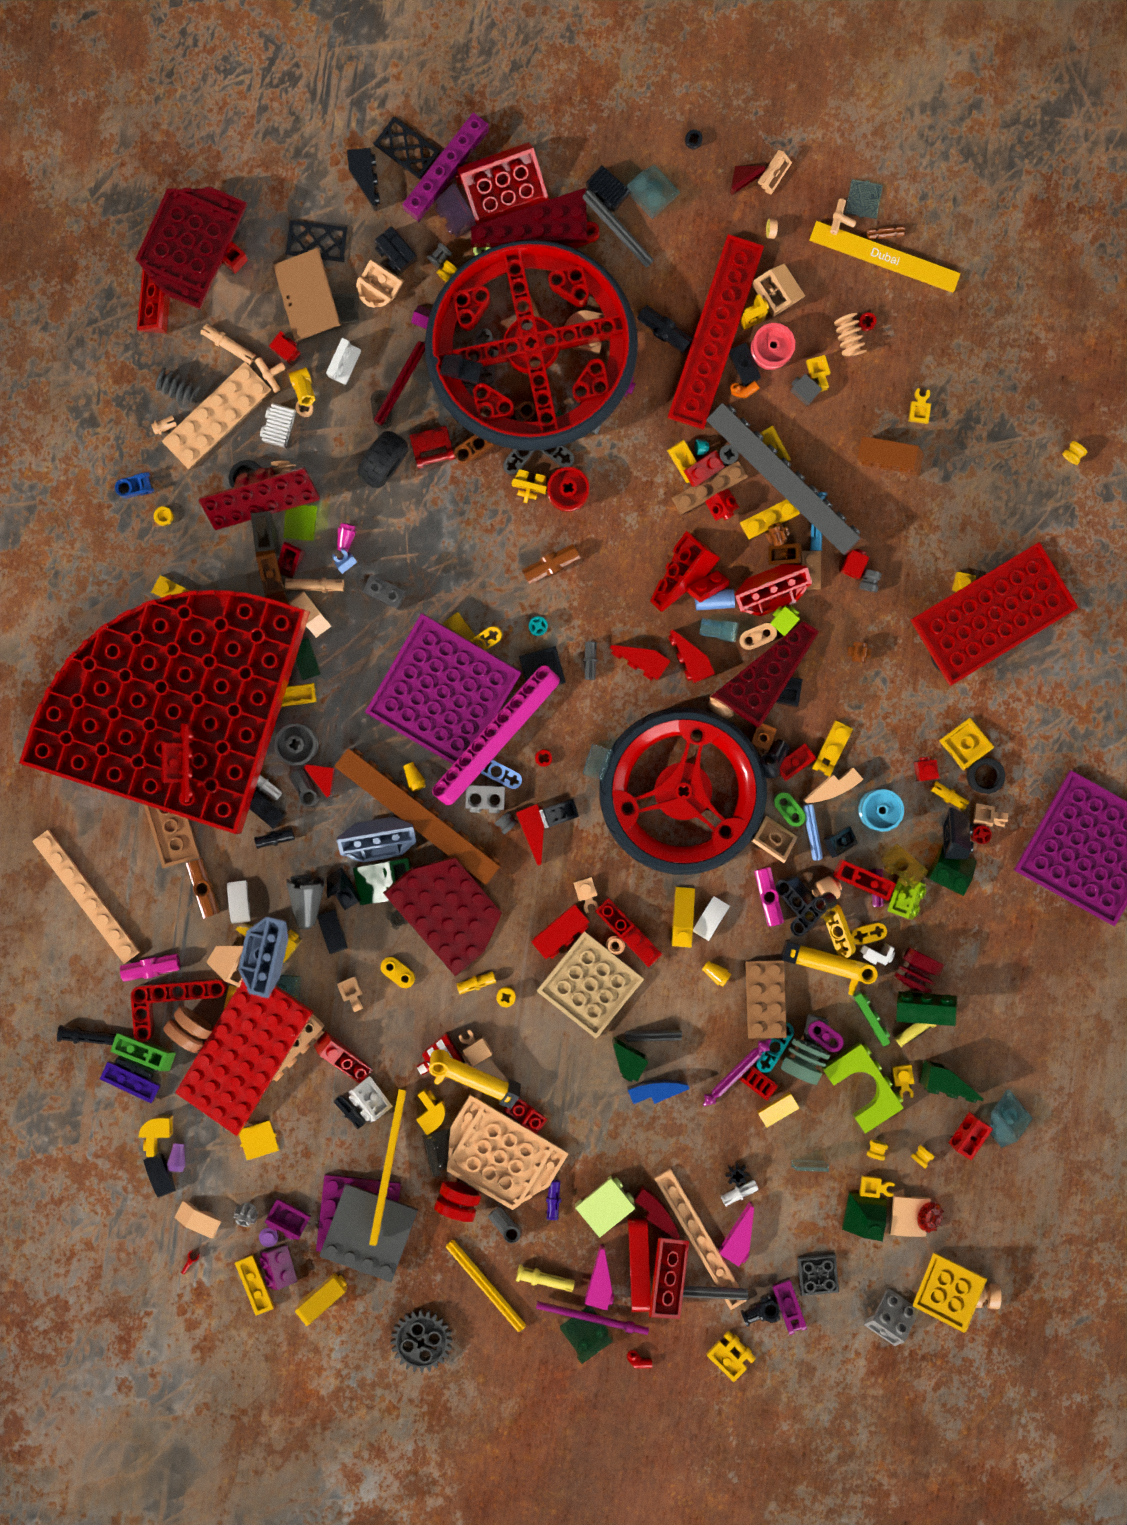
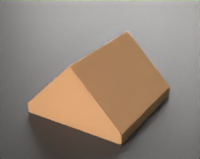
(774, 839)

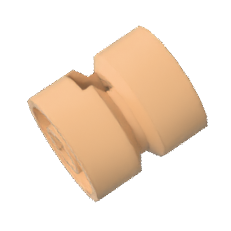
(990, 1296)

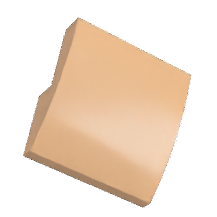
(904, 1216)

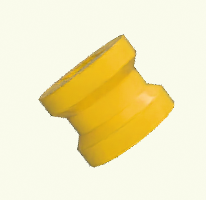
(447, 271)
(1074, 452)
(504, 995)
(877, 1149)
(922, 1156)

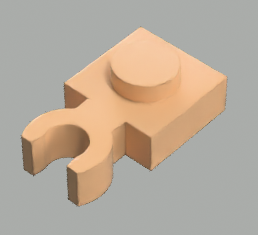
(585, 891)

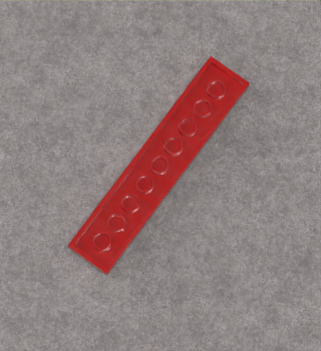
(715, 331)

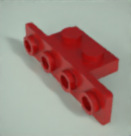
(176, 762)

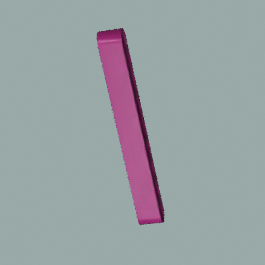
(496, 735)

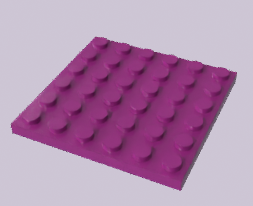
(442, 689)
(1081, 849)

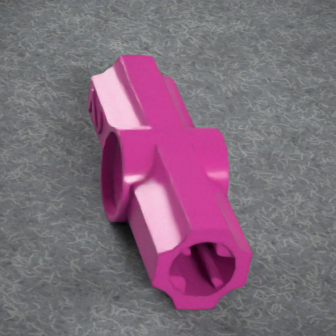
(766, 884)
(150, 967)

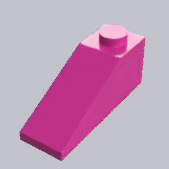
(738, 1240)
(600, 1289)

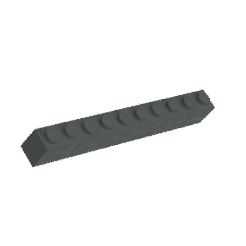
(787, 482)

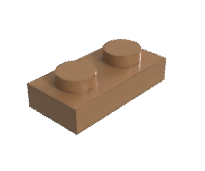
(812, 560)

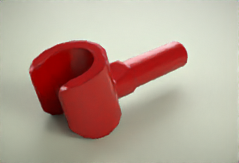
(190, 1260)

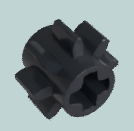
(732, 1171)

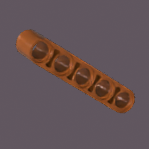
(475, 452)

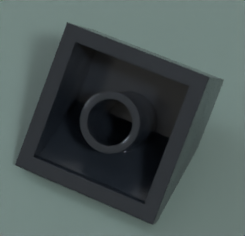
(957, 835)

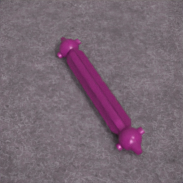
(737, 1072)

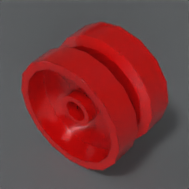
(570, 478)
(457, 1201)

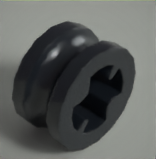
(699, 141)

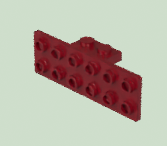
(259, 493)

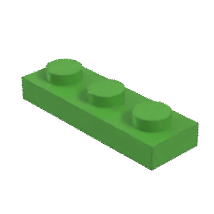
(872, 1018)

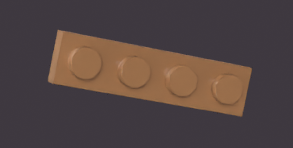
(719, 481)

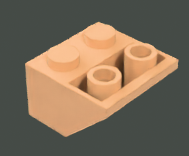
(778, 289)

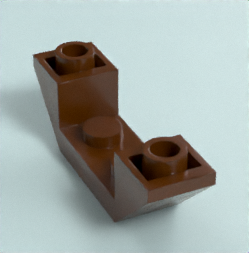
(271, 576)

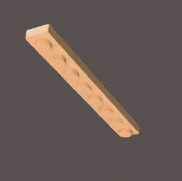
(86, 896)

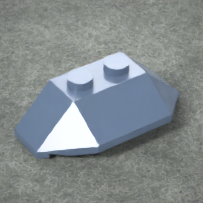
(376, 839)
(263, 956)

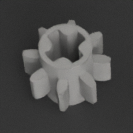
(245, 1214)

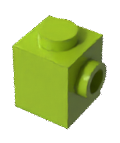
(785, 619)

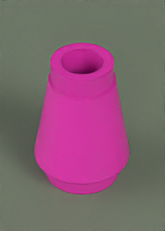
(345, 536)

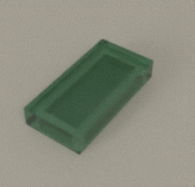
(307, 661)

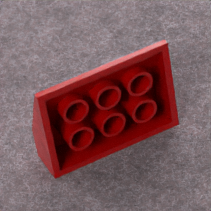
(503, 183)

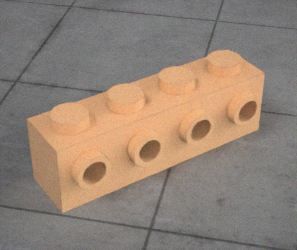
(312, 1030)

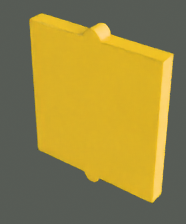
(258, 1140)

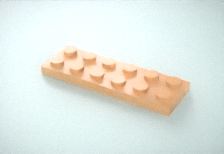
(217, 415)

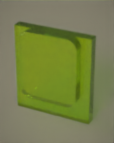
(300, 523)

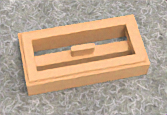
(775, 172)

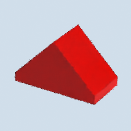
(323, 777)

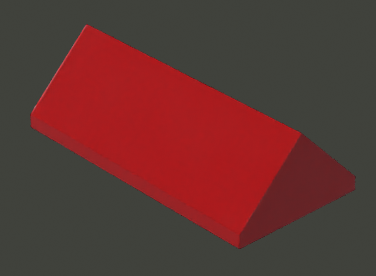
(153, 307)
(669, 1278)

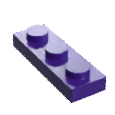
(130, 1082)

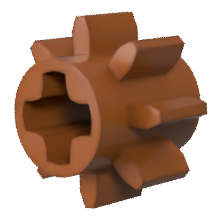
(777, 534)
(859, 652)

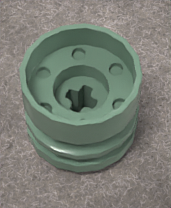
(805, 1061)

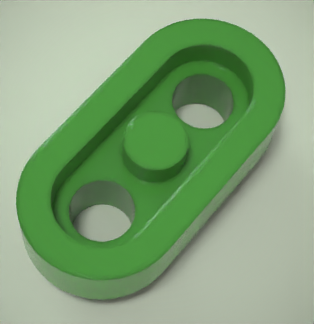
(789, 809)

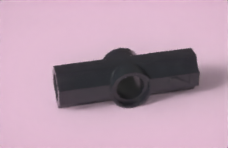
(664, 329)

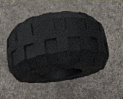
(382, 459)

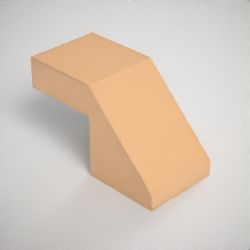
(316, 622)
(196, 1220)

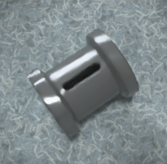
(445, 253)

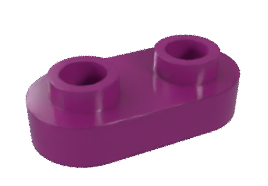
(825, 1035)

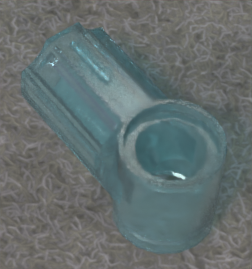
(723, 630)

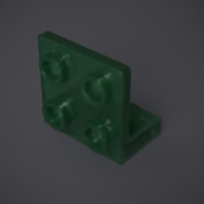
(586, 1336)

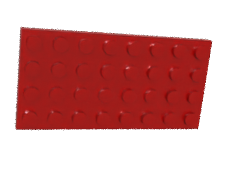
(994, 613)
(243, 1055)

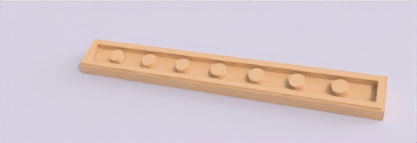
(697, 1233)

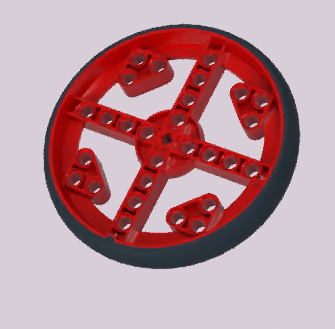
(564, 263)

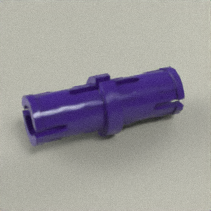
(553, 1200)

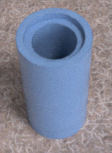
(720, 600)

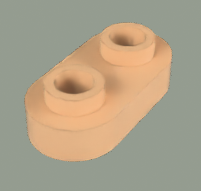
(757, 636)

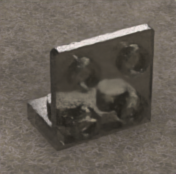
(436, 1149)

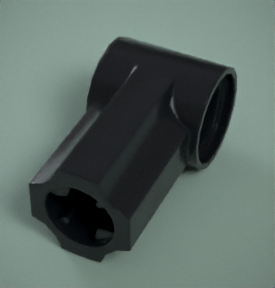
(773, 759)

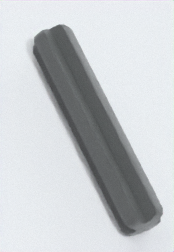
(653, 1035)

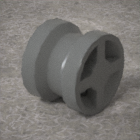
(728, 458)
(506, 822)

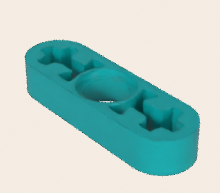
(772, 1062)

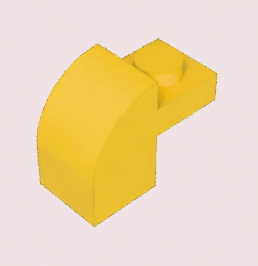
(435, 1112)
(156, 1127)

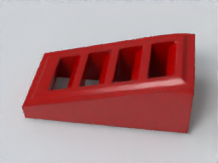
(773, 1085)

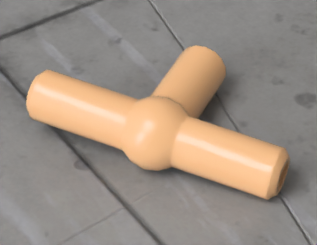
(838, 217)
(268, 374)

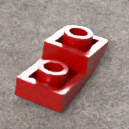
(527, 1115)

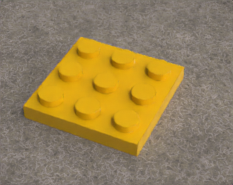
(949, 1292)

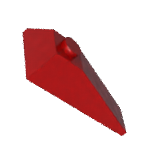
(689, 564)

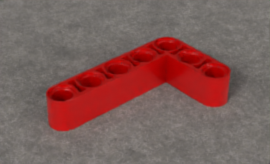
(170, 995)

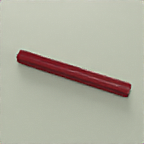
(400, 383)

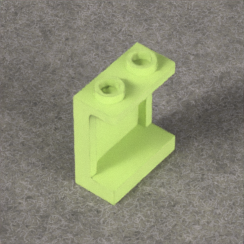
(606, 1206)

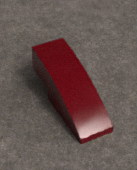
(656, 1211)

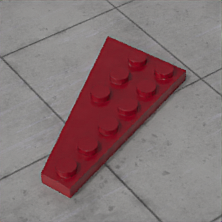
(553, 220)
(761, 683)

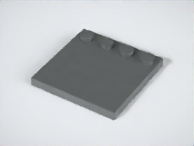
(352, 1228)

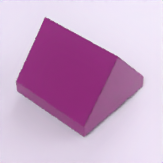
(421, 316)

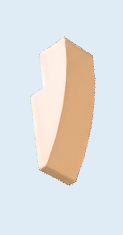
(833, 787)

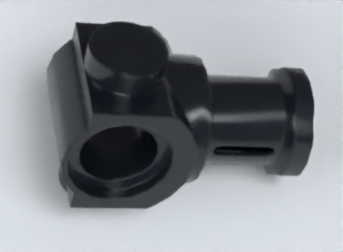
(759, 1312)

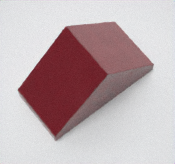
(290, 559)

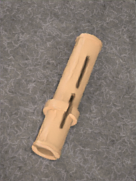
(222, 340)
(315, 584)

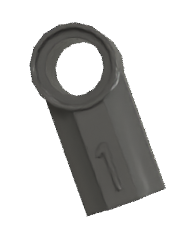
(303, 786)
(503, 1223)

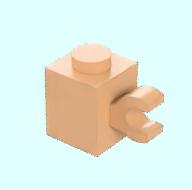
(476, 1050)

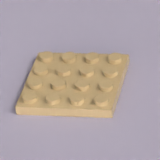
(590, 984)

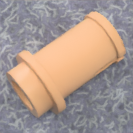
(161, 425)

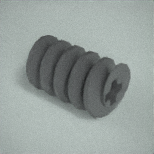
(176, 388)

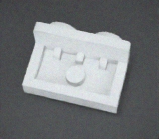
(885, 956)

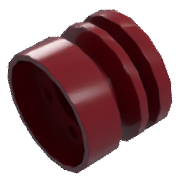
(918, 971)

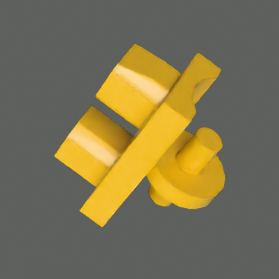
(521, 482)

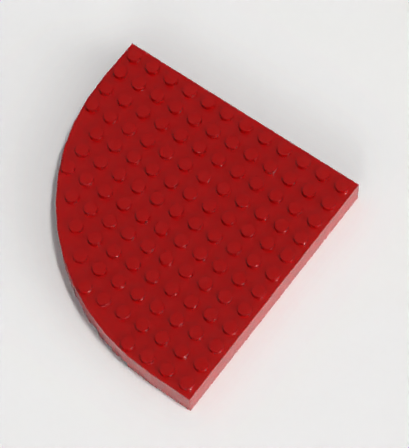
(171, 662)

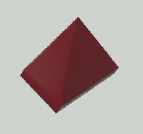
(744, 176)

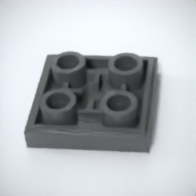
(818, 1274)

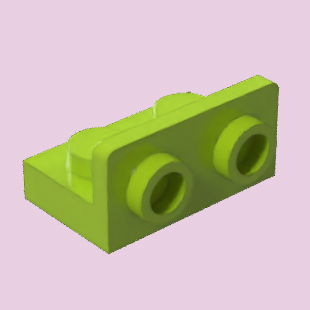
(906, 900)

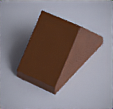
(784, 554)

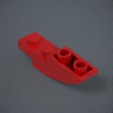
(628, 932)

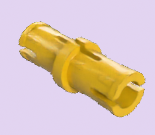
(949, 795)
(476, 982)

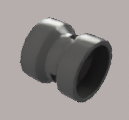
(870, 580)

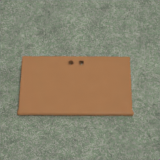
(310, 299)

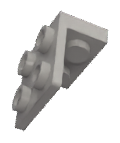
(893, 1318)

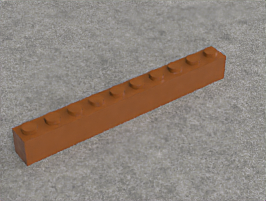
(412, 811)

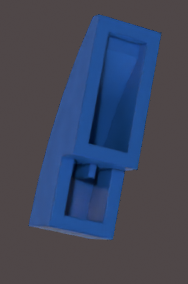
(657, 1089)

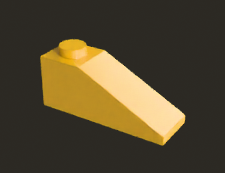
(683, 917)

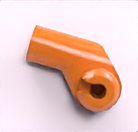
(742, 391)

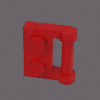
(429, 441)

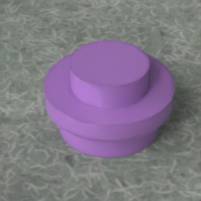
(268, 1237)

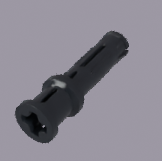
(78, 1035)

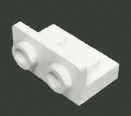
(343, 362)
(369, 1100)

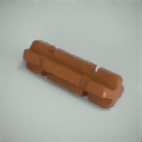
(885, 232)

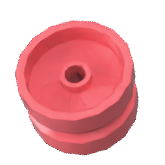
(779, 337)

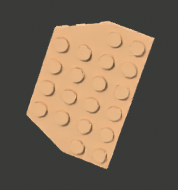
(500, 1154)

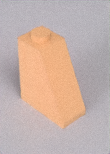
(226, 962)

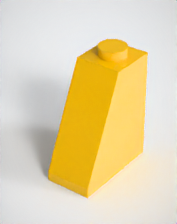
(321, 1298)

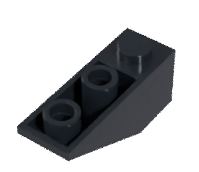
(361, 169)

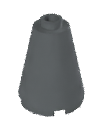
(305, 898)

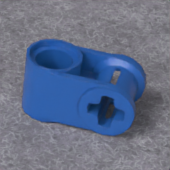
(136, 485)

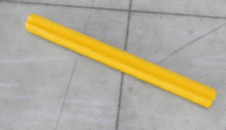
(485, 1285)

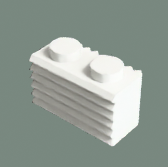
(278, 425)

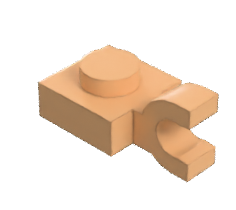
(987, 816)
(350, 991)

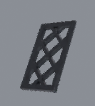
(422, 143)
(328, 229)

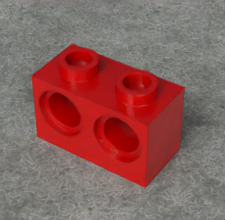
(970, 1135)

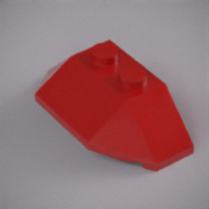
(772, 589)

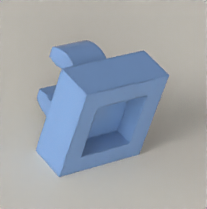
(345, 561)

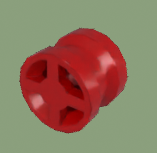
(983, 836)

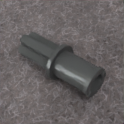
(590, 660)

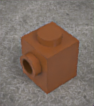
(763, 737)

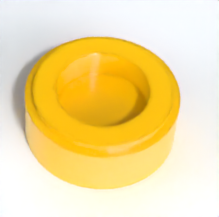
(163, 516)

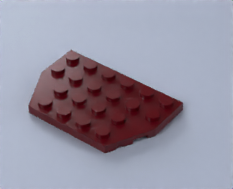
(189, 241)
(446, 911)

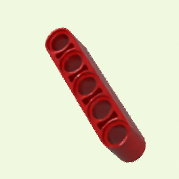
(639, 1264)

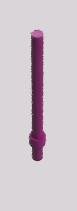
(628, 1326)

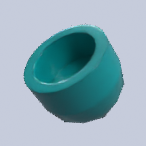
(701, 447)

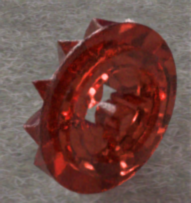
(925, 1214)

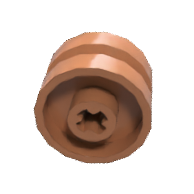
(188, 1029)

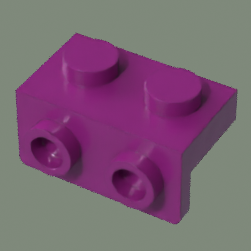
(287, 1219)
(278, 1267)

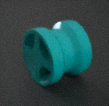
(538, 626)

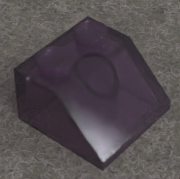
(455, 212)

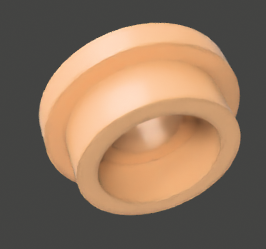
(620, 949)

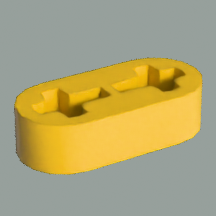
(869, 937)

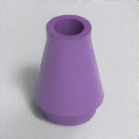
(177, 1158)

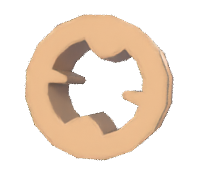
(305, 413)

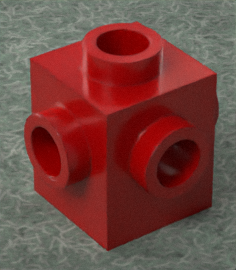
(722, 505)

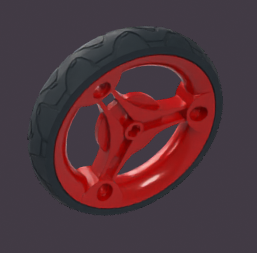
(751, 792)

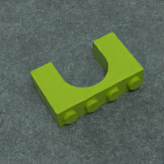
(885, 1101)

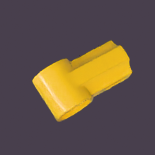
(302, 383)

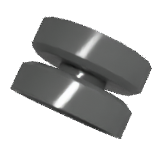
(285, 742)

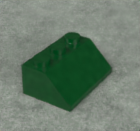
(927, 1008)

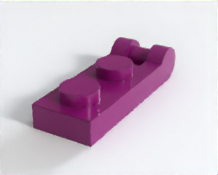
(789, 1306)

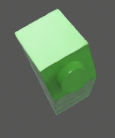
(143, 1052)

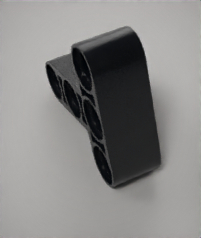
(804, 904)

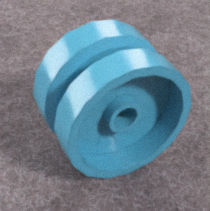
(869, 810)

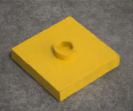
(966, 744)

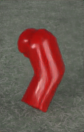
(636, 1360)

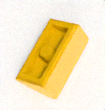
(778, 1109)

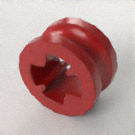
(863, 326)
(543, 764)

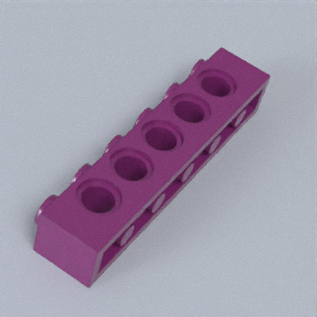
(445, 167)

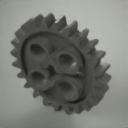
(412, 1355)

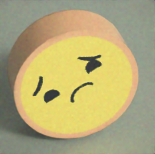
(771, 228)

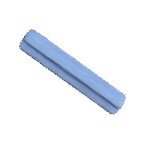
(813, 833)

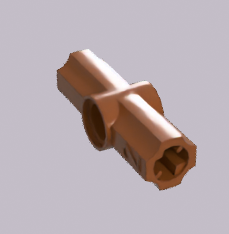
(551, 564)
(206, 900)

